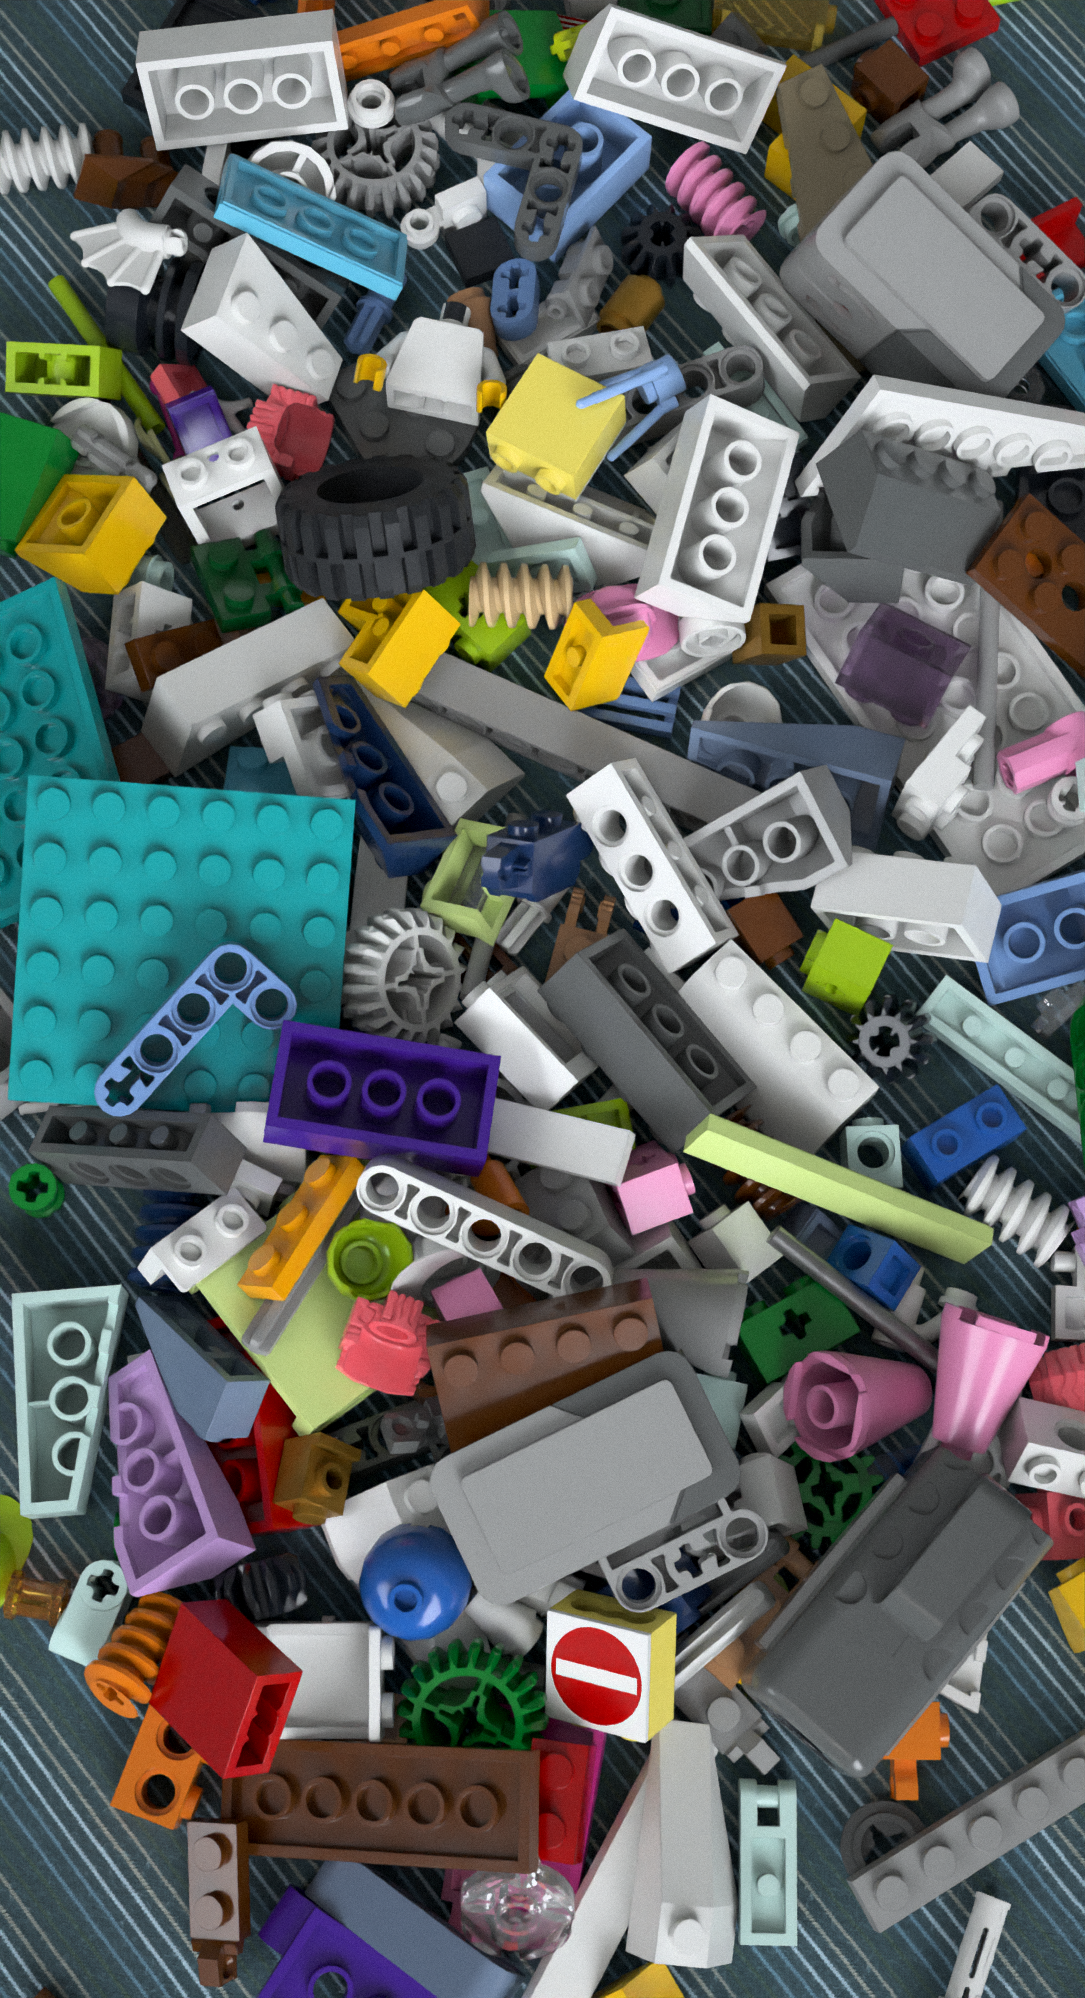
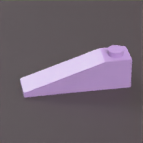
(173, 1498)

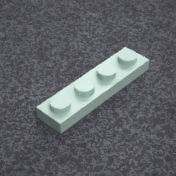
(1004, 1053)

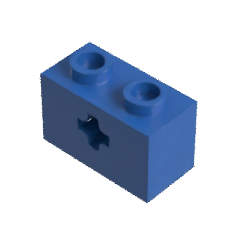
(962, 1138)

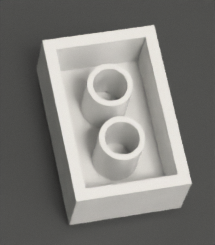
(913, 903)

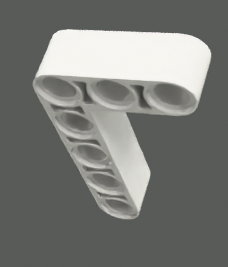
(470, 1206)

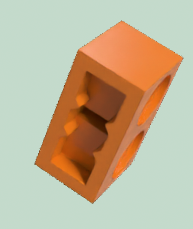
(155, 1756)

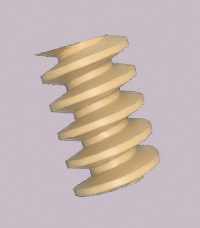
(520, 595)

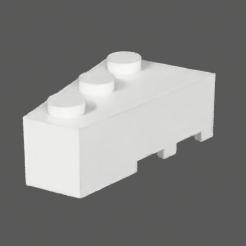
(258, 324)

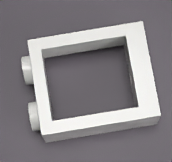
(240, 463)
(535, 1048)

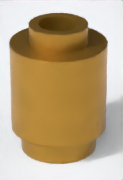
(632, 305)

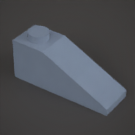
(201, 1369)

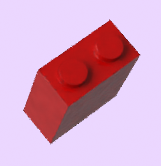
(225, 1688)

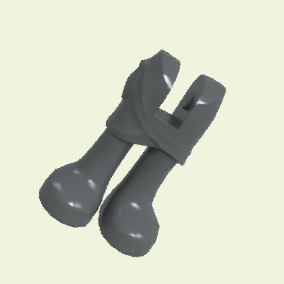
(430, 81)

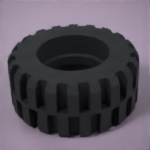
(376, 527)

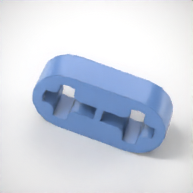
(524, 298)

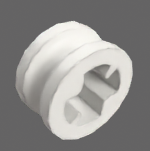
(1056, 808)

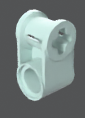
(88, 1618)

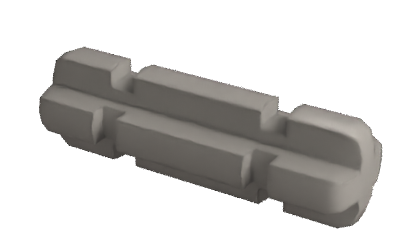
(111, 457)

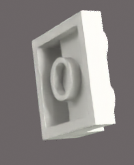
(296, 734)
(936, 787)

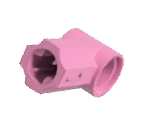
(1044, 755)

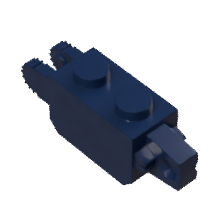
(534, 856)

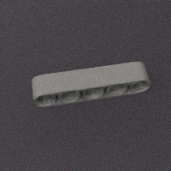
(713, 375)

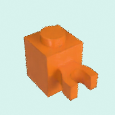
(920, 1743)

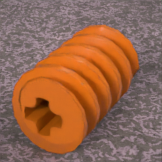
(133, 1655)

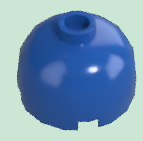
(414, 1582)

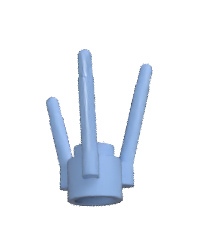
(655, 382)

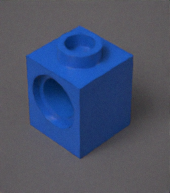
(874, 1265)

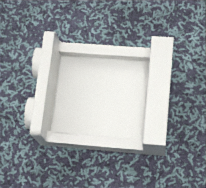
(340, 1680)

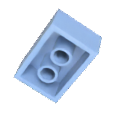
(612, 161)

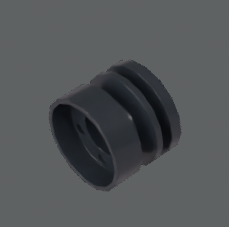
(137, 318)

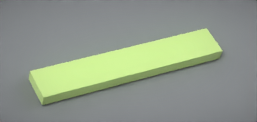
(837, 1189)

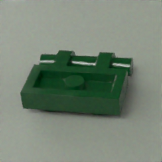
(232, 583)

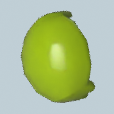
(367, 1258)

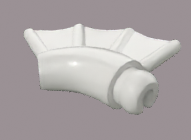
(130, 249)

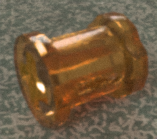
(36, 1598)

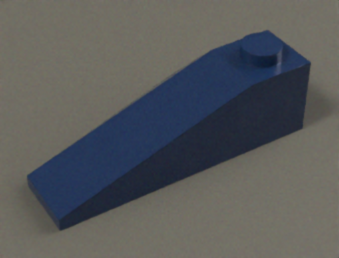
(391, 801)

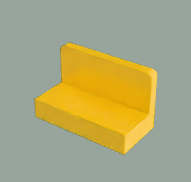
(593, 657)

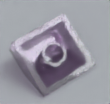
(902, 665)

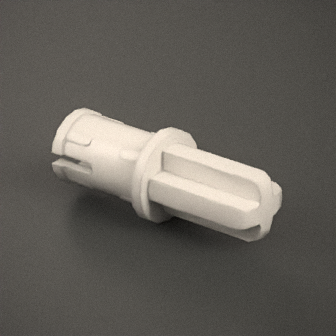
(525, 921)

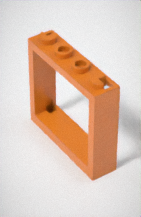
(404, 34)

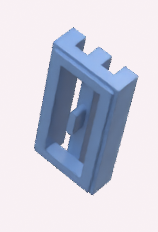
(632, 703)

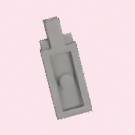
(731, 1717)

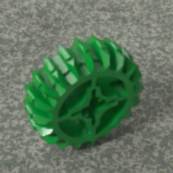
(452, 1705)

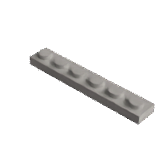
(972, 1835)

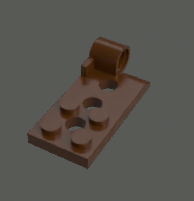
(1036, 601)

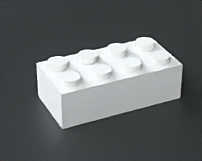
(243, 80)

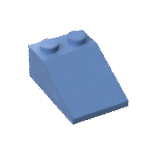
(1037, 940)

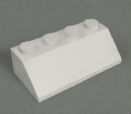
(672, 77)
(760, 313)
(717, 513)
(800, 1074)

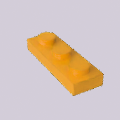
(301, 1227)

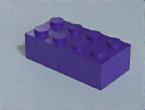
(382, 1097)

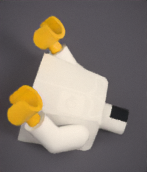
(438, 368)

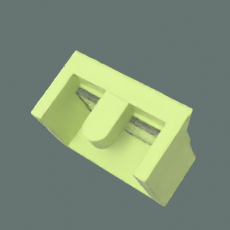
(457, 890)

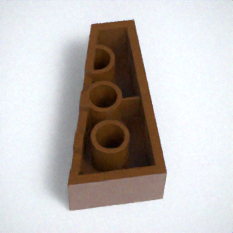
(533, 1354)

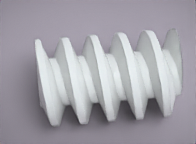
(42, 158)
(1016, 1210)

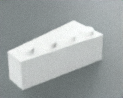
(215, 695)

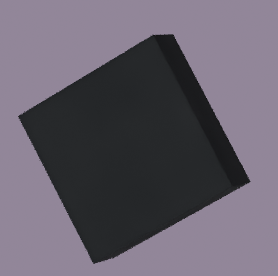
(478, 251)

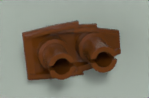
(122, 180)

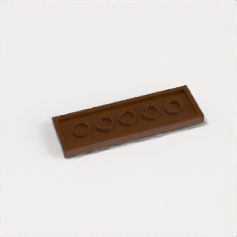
(393, 1805)

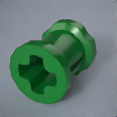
(28, 1178)

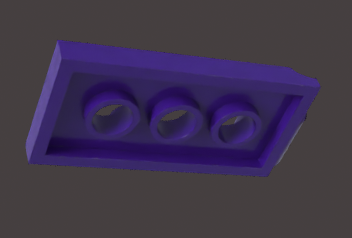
(319, 1944)

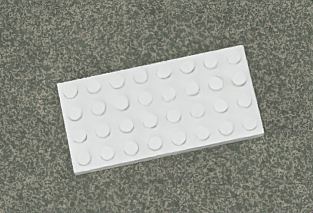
(995, 829)

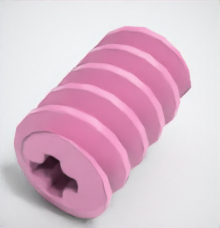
(710, 197)

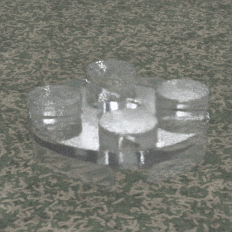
(494, 1926)

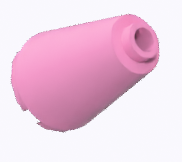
(979, 1376)
(851, 1401)

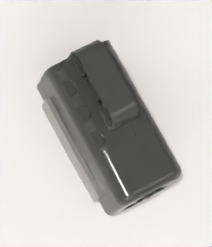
(894, 1610)

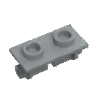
(581, 279)

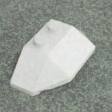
(610, 528)

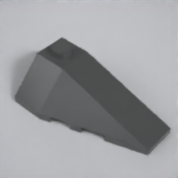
(847, 574)

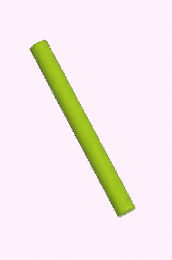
(94, 336)

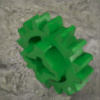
(846, 1485)

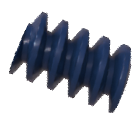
(165, 1215)

